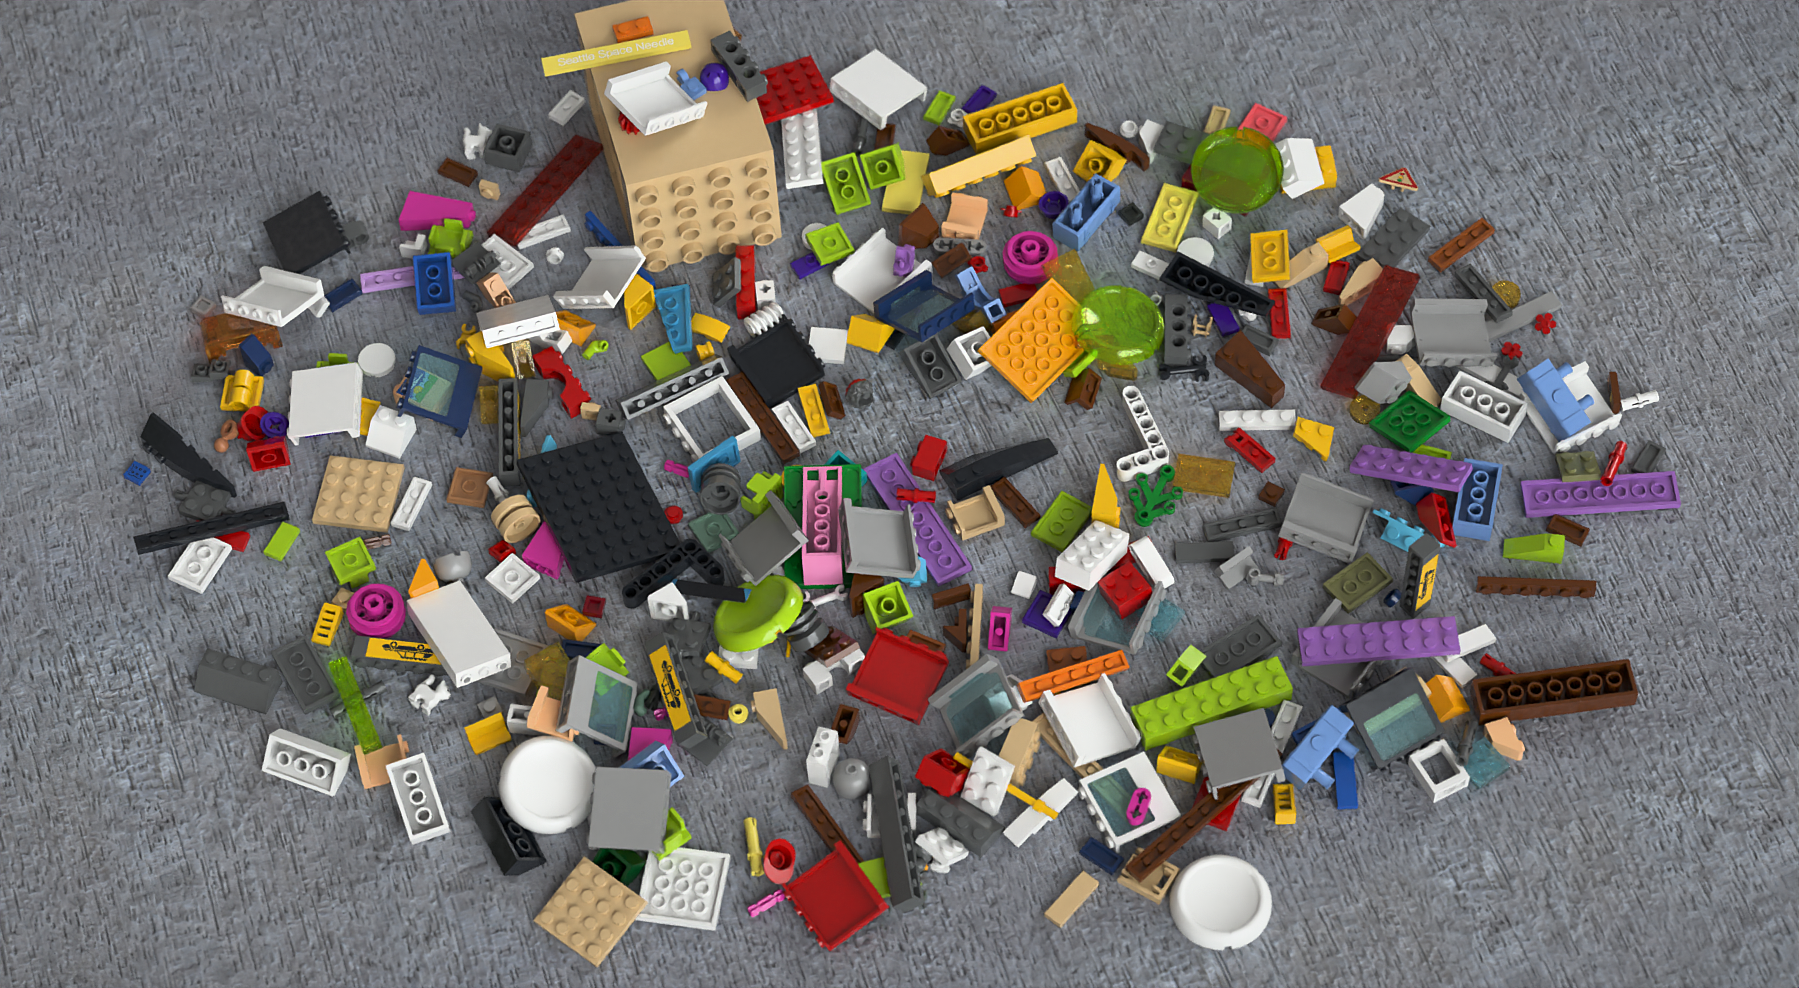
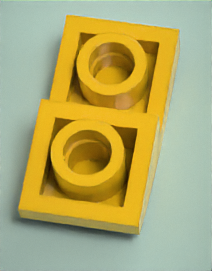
(709, 327)

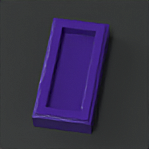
(979, 100)
(1223, 319)

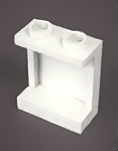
(871, 823)

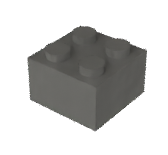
(508, 147)

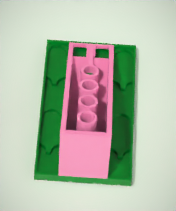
(813, 500)

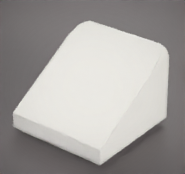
(1024, 584)

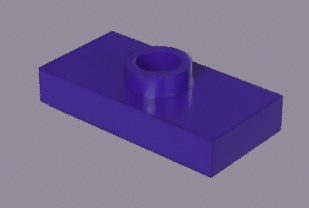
(806, 265)

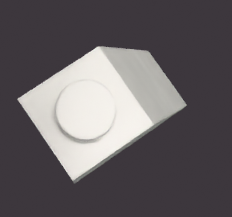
(1362, 210)

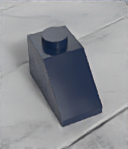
(255, 356)
(1410, 492)

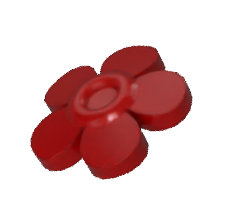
(1545, 323)
(1511, 350)

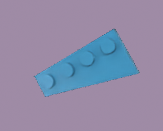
(676, 315)

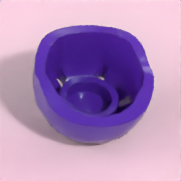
(710, 77)
(1053, 208)

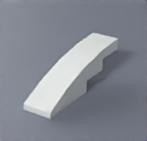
(1031, 820)

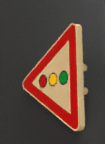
(1399, 178)

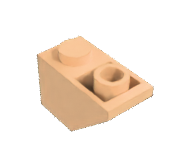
(495, 290)
(1504, 739)

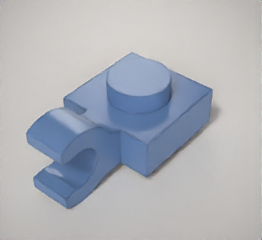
(692, 86)

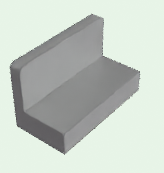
(1236, 568)

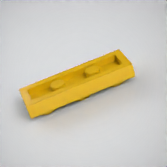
(813, 410)

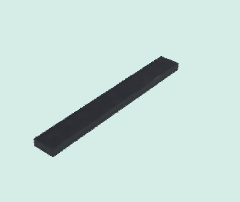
(211, 528)

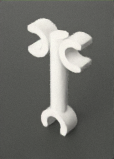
(828, 597)

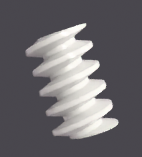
(763, 318)

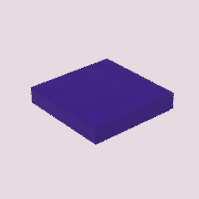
(1036, 620)

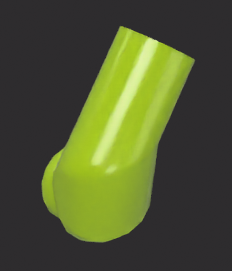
(595, 347)

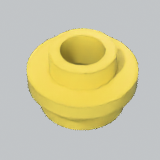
(738, 718)

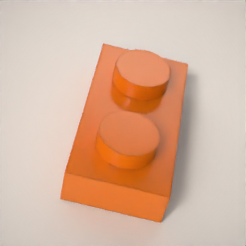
(633, 29)

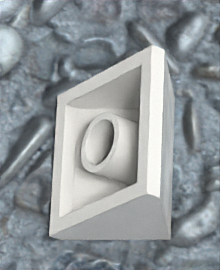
(668, 604)

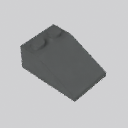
(930, 366)

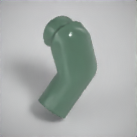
(639, 702)

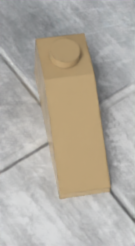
(1305, 264)
(1361, 282)
(1419, 383)
(769, 714)

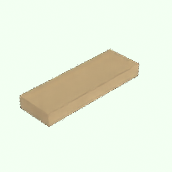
(1071, 899)

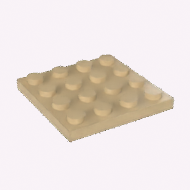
(358, 494)
(590, 912)

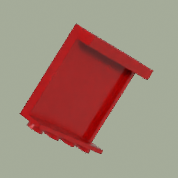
(898, 675)
(835, 897)

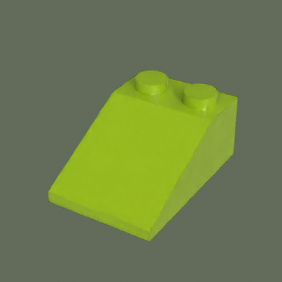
(845, 183)

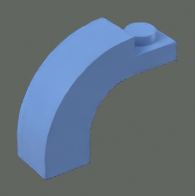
(970, 283)

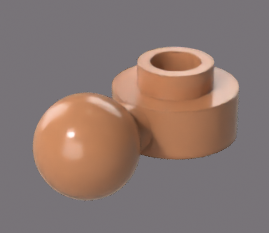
(228, 432)

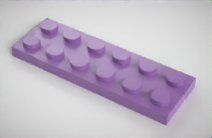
(1411, 468)

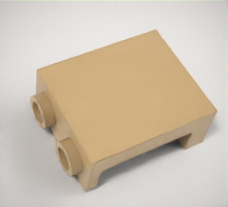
(976, 514)

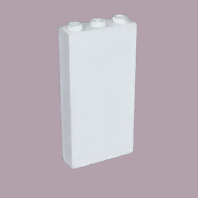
(458, 634)

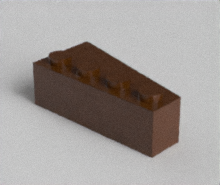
(1249, 369)

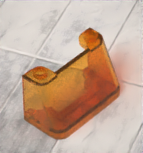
(228, 331)

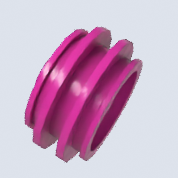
(1029, 249)
(373, 602)

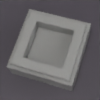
(203, 307)

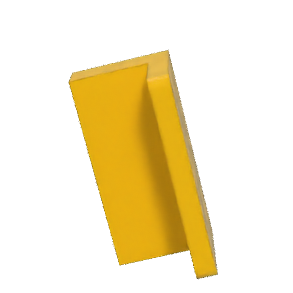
(1339, 243)
(487, 733)

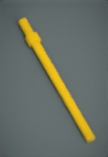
(1037, 804)

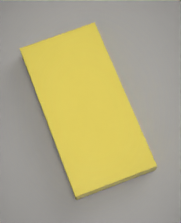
(906, 195)
(1169, 217)

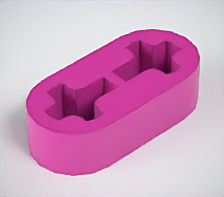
(1134, 804)

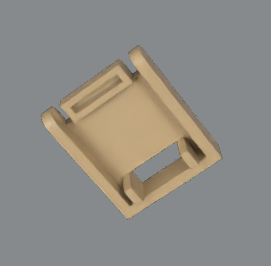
(1148, 887)

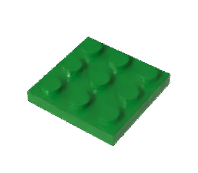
(1409, 421)

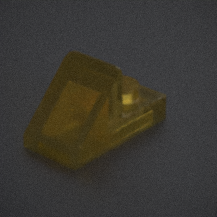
(489, 404)

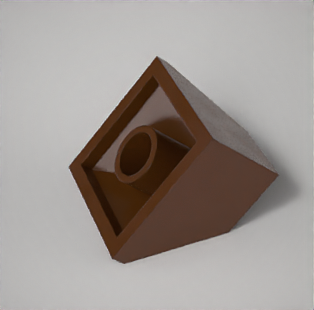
(918, 229)

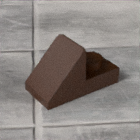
(958, 633)

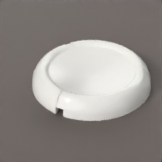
(547, 784)
(1220, 902)

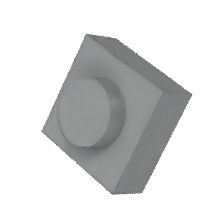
(489, 707)

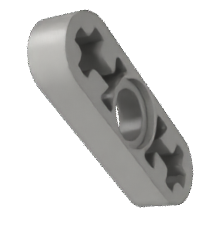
(974, 243)

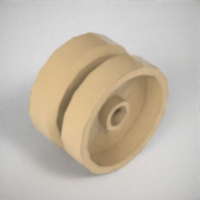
(515, 518)

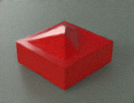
(501, 550)

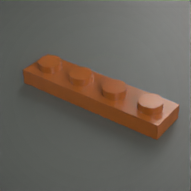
(1461, 245)

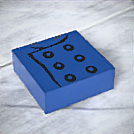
(137, 473)

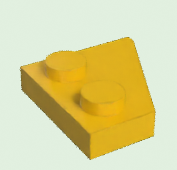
(1314, 436)

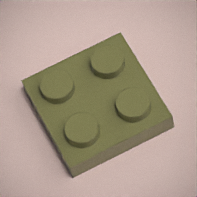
(1577, 466)

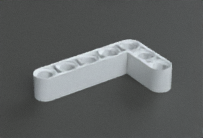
(1146, 435)

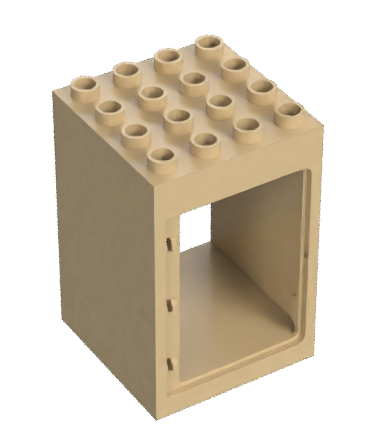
(695, 183)

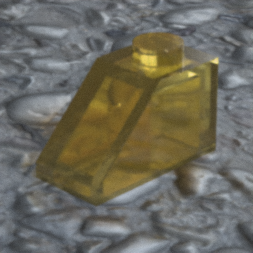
(972, 321)
(523, 358)
(1126, 372)

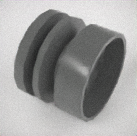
(720, 489)
(807, 629)

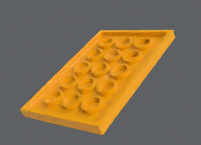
(1035, 342)

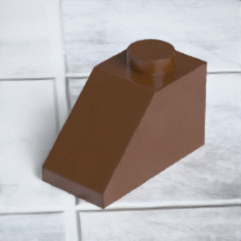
(946, 141)
(1335, 319)
(846, 723)

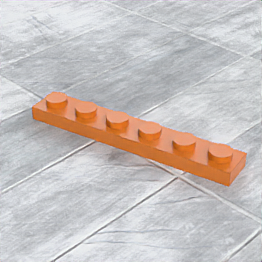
(1073, 675)

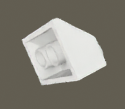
(1300, 166)

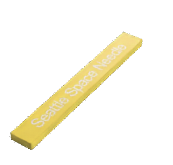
(616, 53)

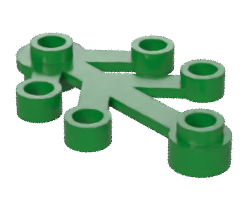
(1154, 498)

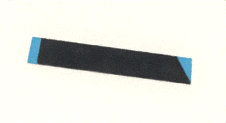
(712, 591)

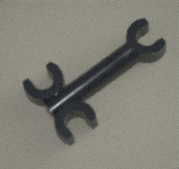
(1198, 368)

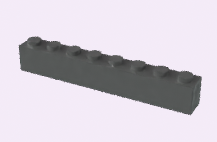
(896, 834)

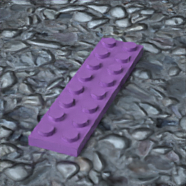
(1626, 493)
(935, 543)
(1378, 641)

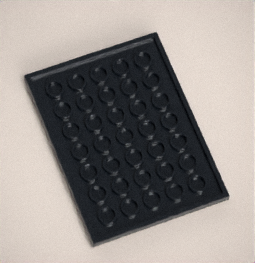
(598, 506)

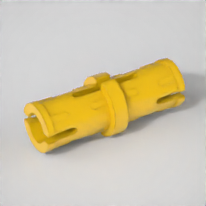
(723, 667)

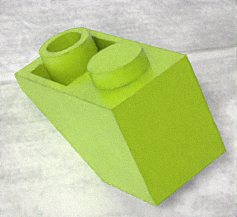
(1186, 666)

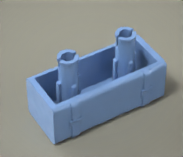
(1086, 212)
(1555, 400)
(1316, 746)

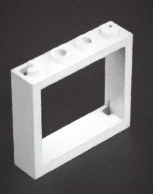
(719, 385)

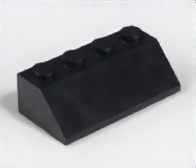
(508, 841)

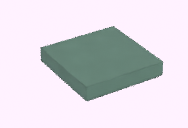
(709, 526)

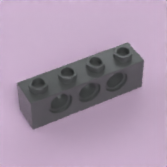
(739, 65)
(1176, 305)

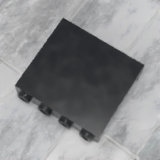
(306, 233)
(778, 362)

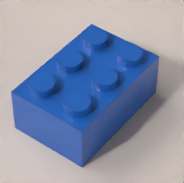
(434, 283)

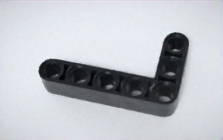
(672, 570)

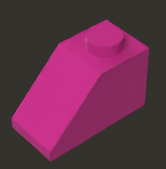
(999, 628)

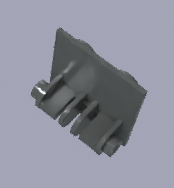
(475, 263)
(711, 746)

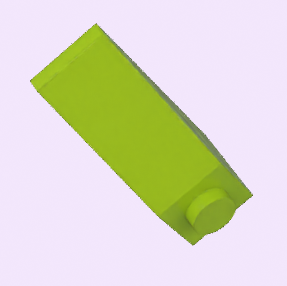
(1537, 547)

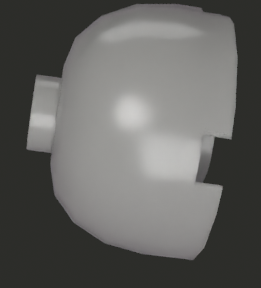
(453, 567)
(851, 778)

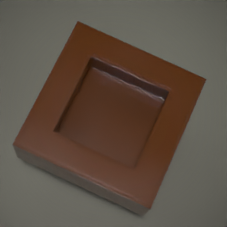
(1271, 494)

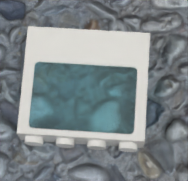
(1111, 792)

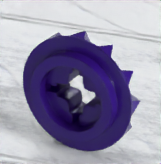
(275, 419)

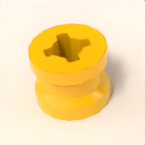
(704, 351)

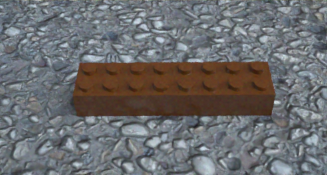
(1554, 691)

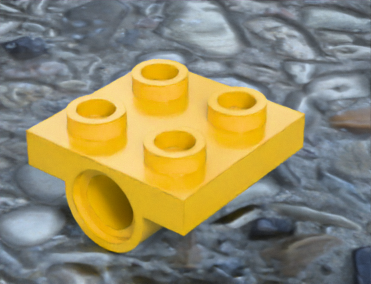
(241, 391)

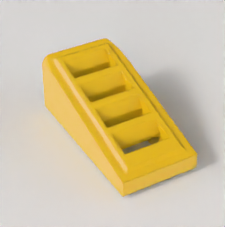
(329, 612)
(1284, 810)

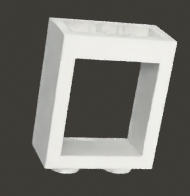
(823, 759)
(1446, 787)

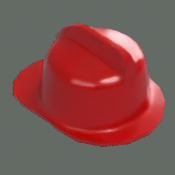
(249, 424)
(779, 861)

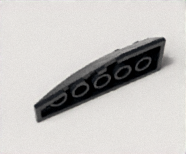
(1209, 285)
(169, 449)
(989, 467)

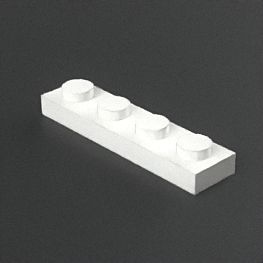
(1257, 420)

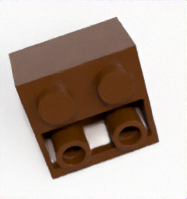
(862, 584)

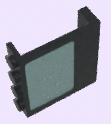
(1394, 718)

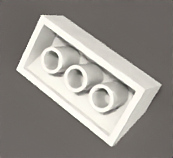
(305, 761)

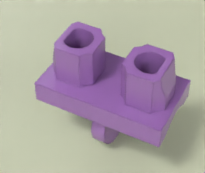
(904, 260)

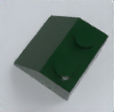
(620, 864)

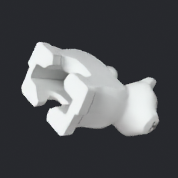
(476, 143)
(427, 696)

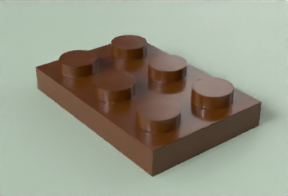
(833, 647)

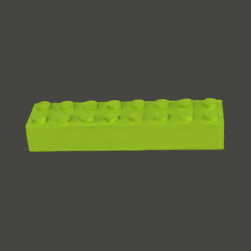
(1215, 699)

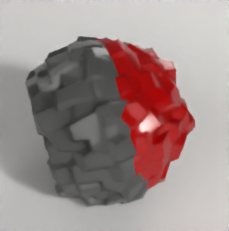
(859, 393)

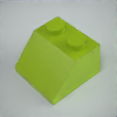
(883, 166)
(886, 607)

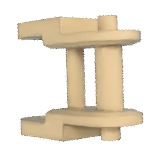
(1195, 325)

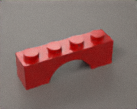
(746, 297)
(551, 366)

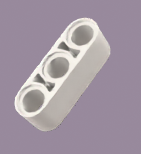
(1151, 562)

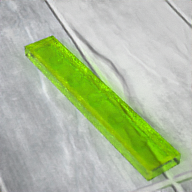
(355, 705)

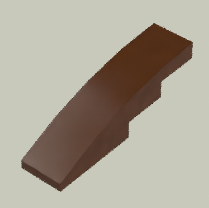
(1118, 144)

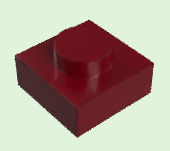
(594, 606)

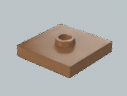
(469, 487)

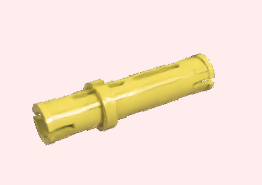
(754, 853)

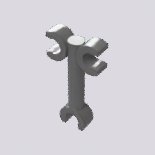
(1508, 364)

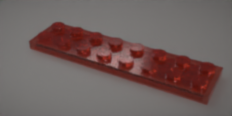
(545, 189)
(1370, 330)

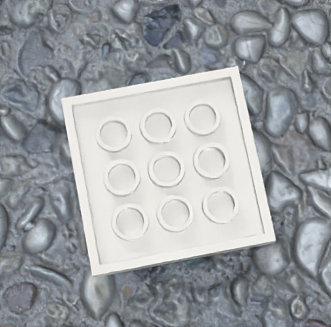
(684, 888)

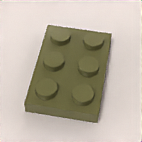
(1358, 582)

